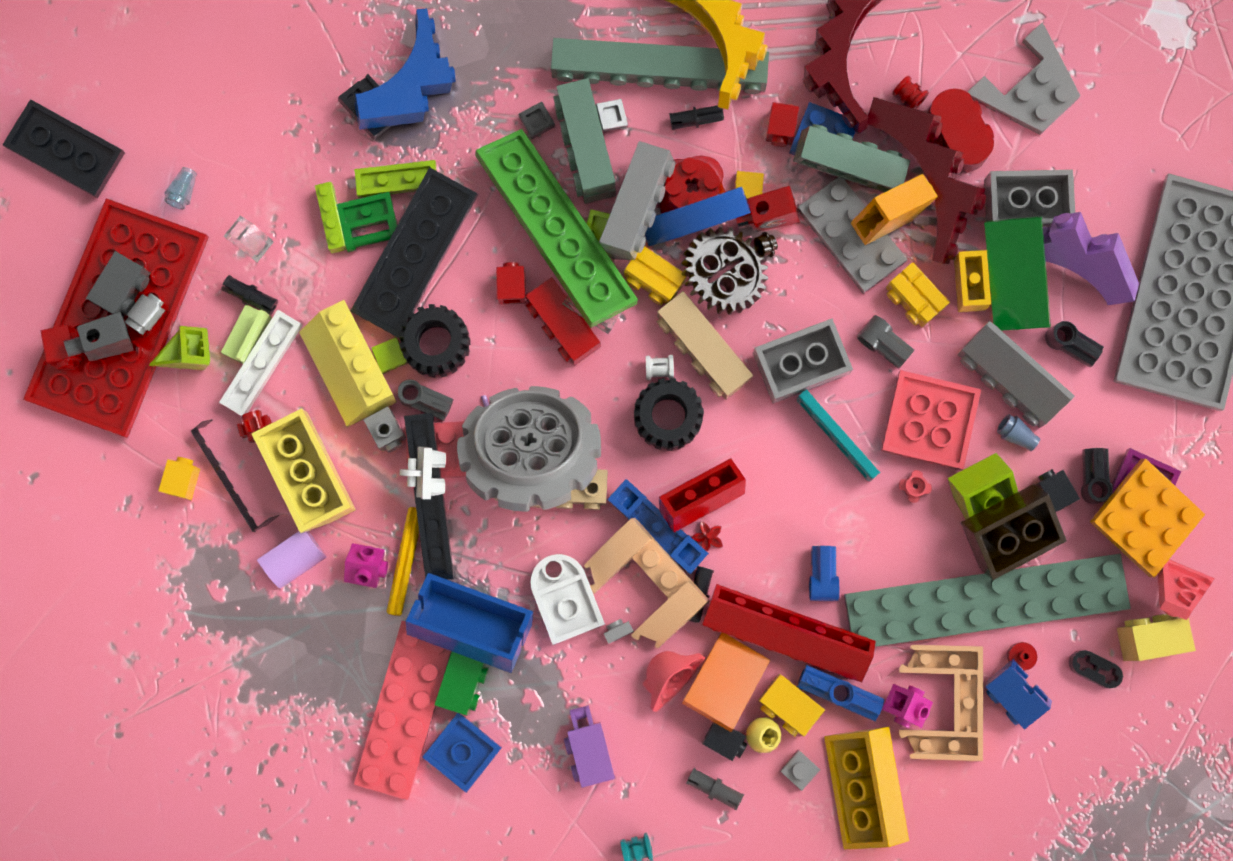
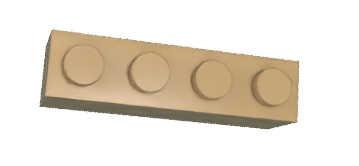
(704, 345)

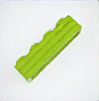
(330, 217)

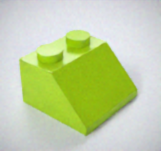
(982, 485)

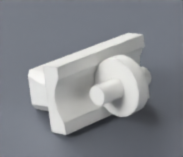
(426, 460)

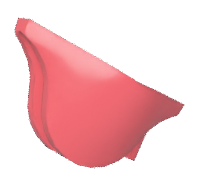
(668, 675)

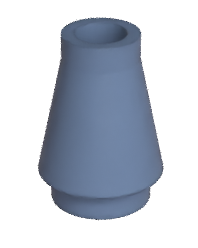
(1017, 432)

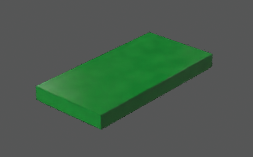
(1017, 273)

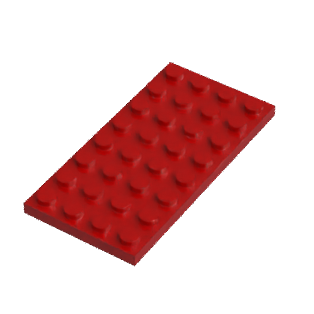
(113, 388)

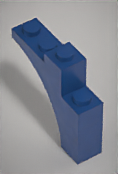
(405, 94)

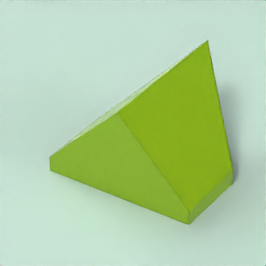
(185, 350)

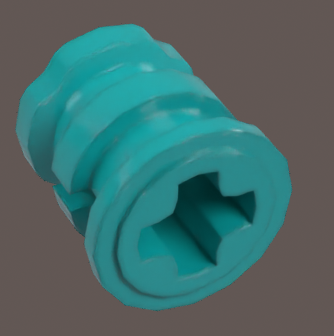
(637, 848)

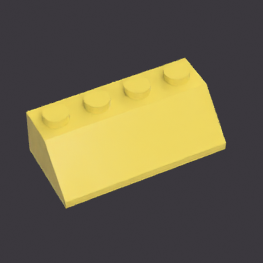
(346, 364)
(303, 471)

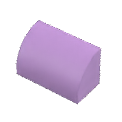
(291, 558)

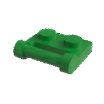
(366, 213)

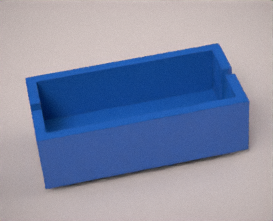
(469, 622)

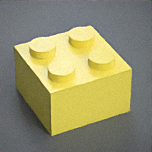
(1155, 639)

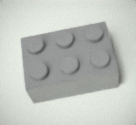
(1029, 194)
(802, 360)

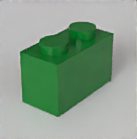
(461, 684)

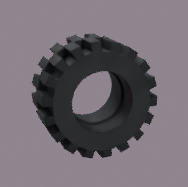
(425, 320)
(674, 391)

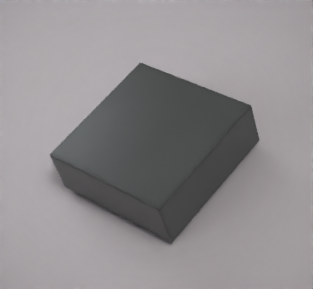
(536, 120)

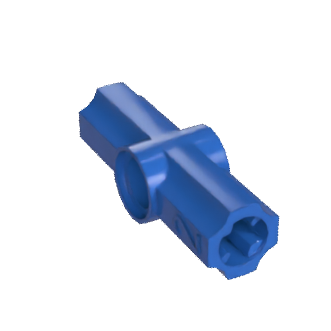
(857, 699)

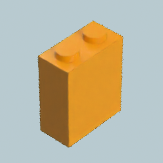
(893, 209)

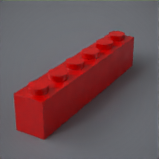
(789, 633)

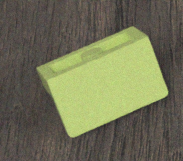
(246, 333)

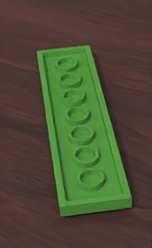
(556, 228)

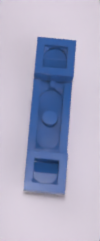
(697, 216)
(677, 544)

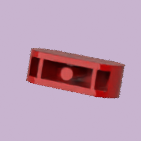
(963, 127)

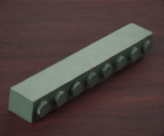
(648, 65)

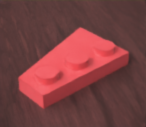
(1181, 589)

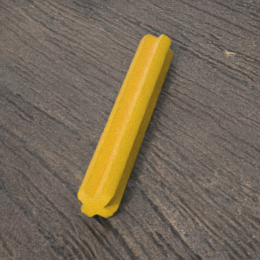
(404, 564)

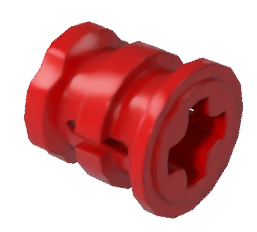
(910, 93)

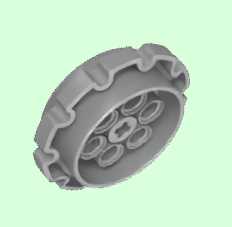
(521, 423)

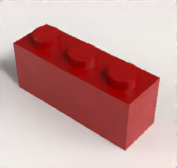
(561, 323)
(702, 495)

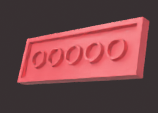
(402, 716)

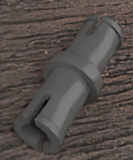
(715, 789)

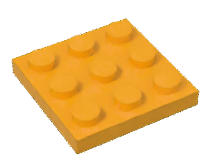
(1147, 518)

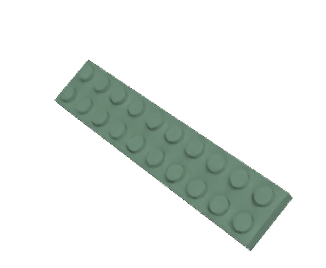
(986, 604)

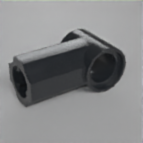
(1076, 343)
(1096, 472)

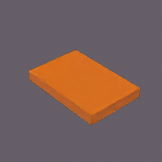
(726, 681)

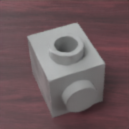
(385, 430)

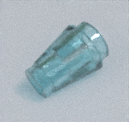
(181, 189)

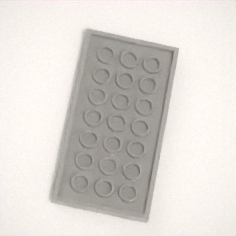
(1184, 300)

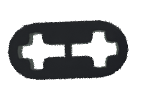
(1098, 663)

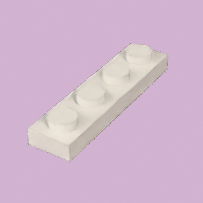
(261, 363)

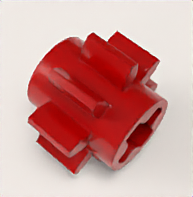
(251, 423)

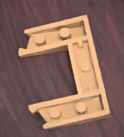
(683, 595)
(967, 738)

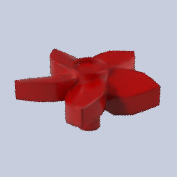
(708, 536)

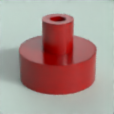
(1019, 649)

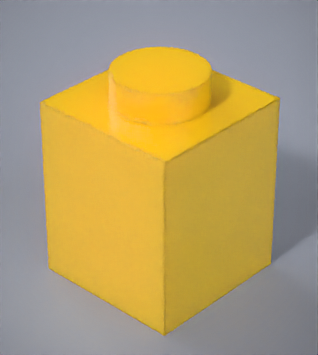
(179, 478)

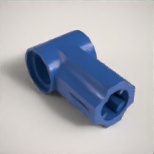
(823, 582)

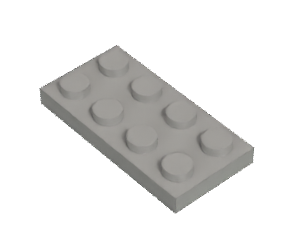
(831, 216)

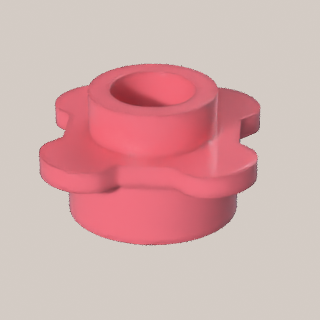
(915, 478)

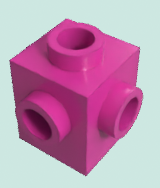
(365, 565)
(907, 706)

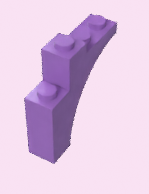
(1097, 259)

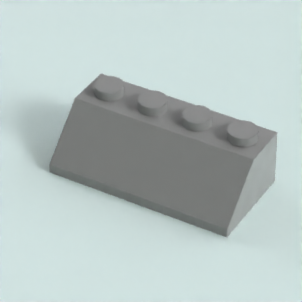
(637, 201)
(1015, 375)

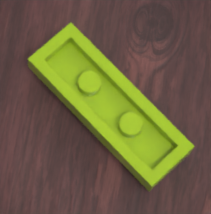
(391, 178)

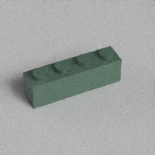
(850, 159)

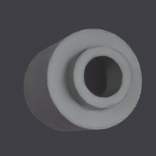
(145, 313)

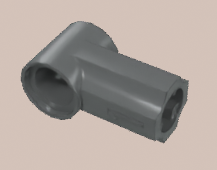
(879, 337)
(427, 400)

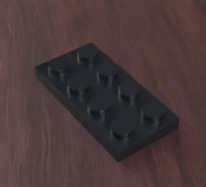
(63, 148)

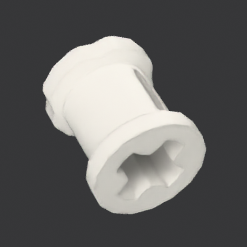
(659, 367)

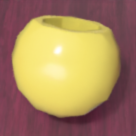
(763, 735)

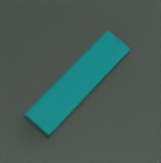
(837, 435)

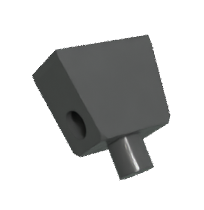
(111, 336)

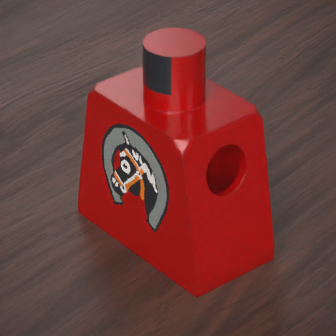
(780, 208)

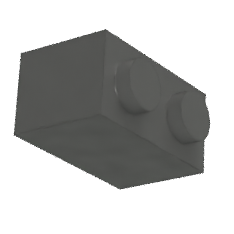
(119, 285)

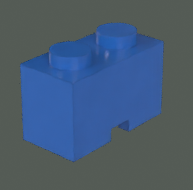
(1021, 701)

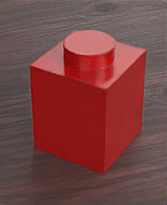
(782, 124)
(511, 284)
(54, 346)

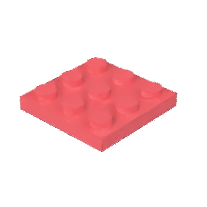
(931, 420)

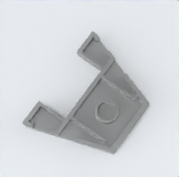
(1040, 95)

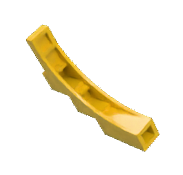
(738, 45)

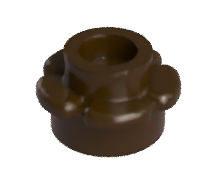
(767, 244)

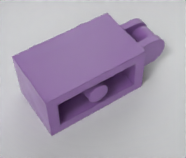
(589, 750)

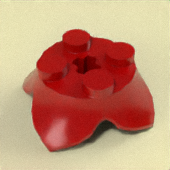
(700, 170)

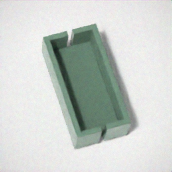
(585, 137)

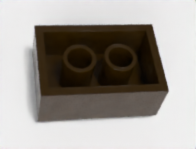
(1013, 531)

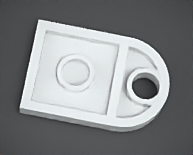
(565, 600)

